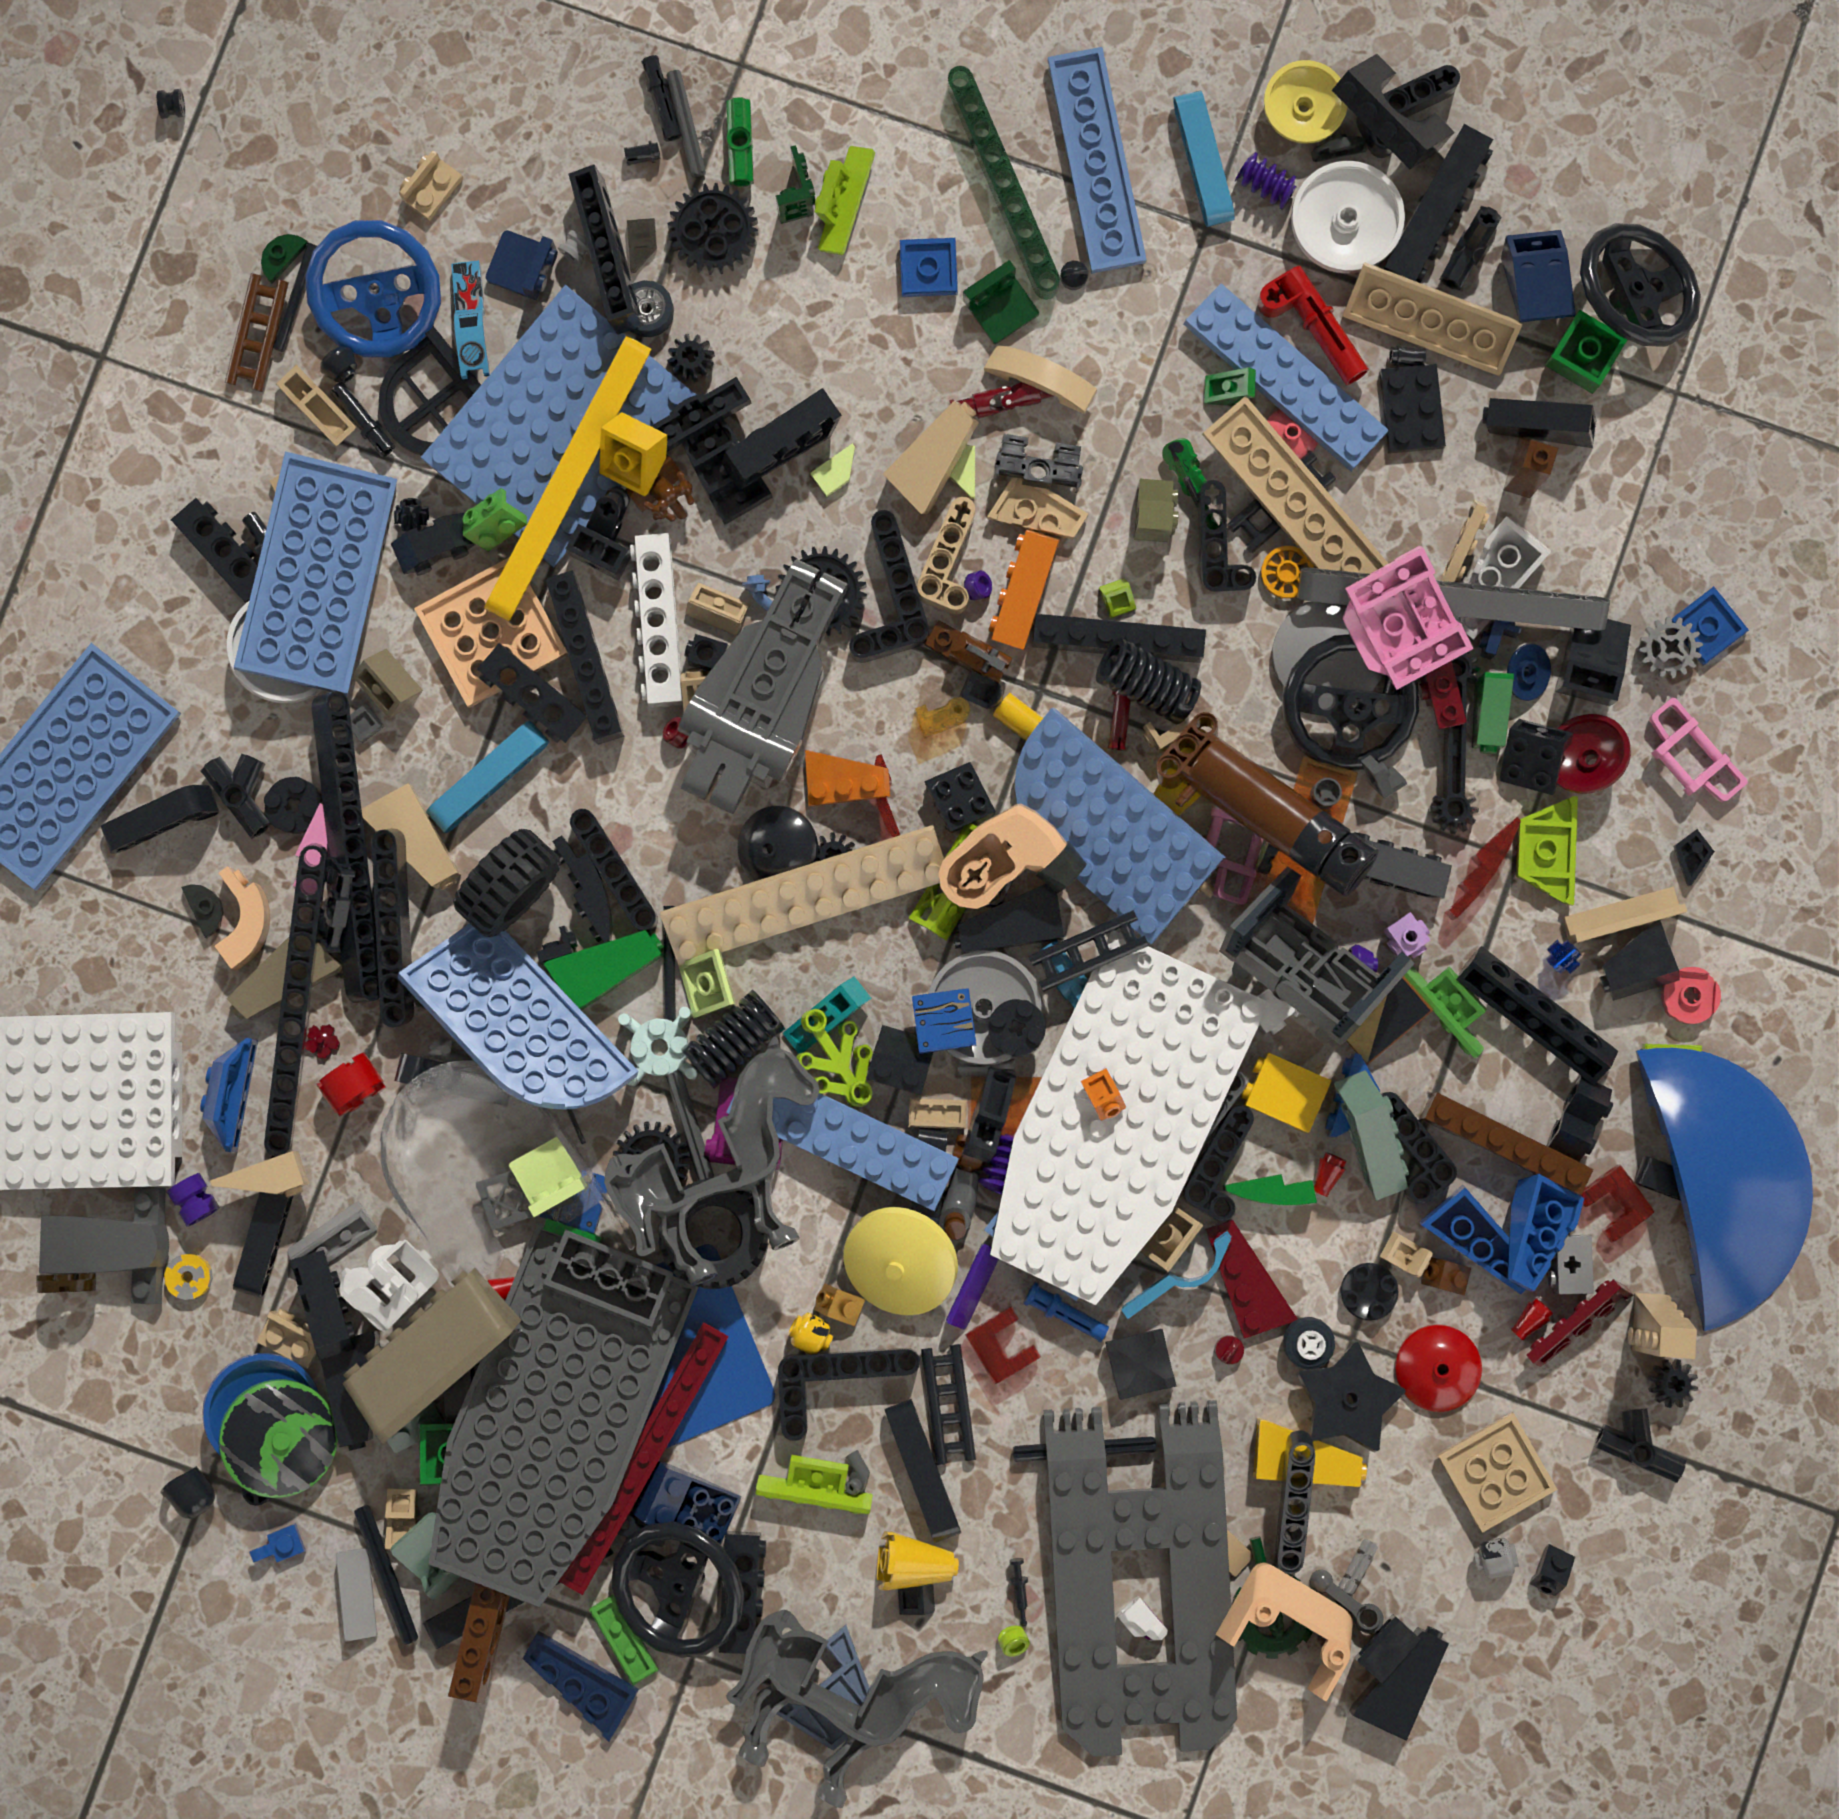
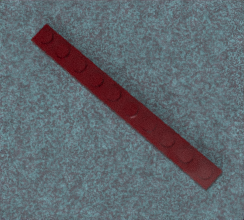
(647, 1452)

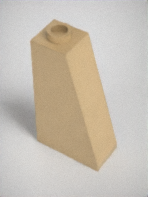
(932, 457)
(424, 846)

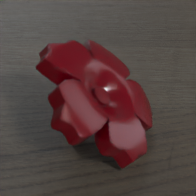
(322, 1040)

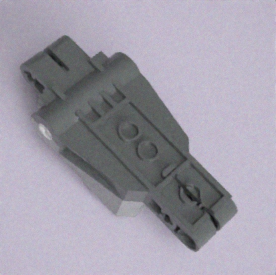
(761, 693)

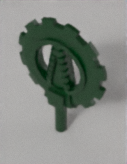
(1280, 1641)

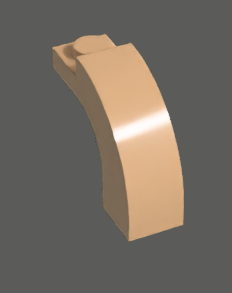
(253, 924)

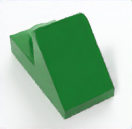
(1230, 386)

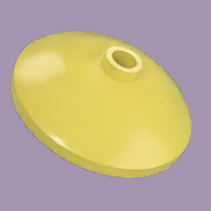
(1308, 85)

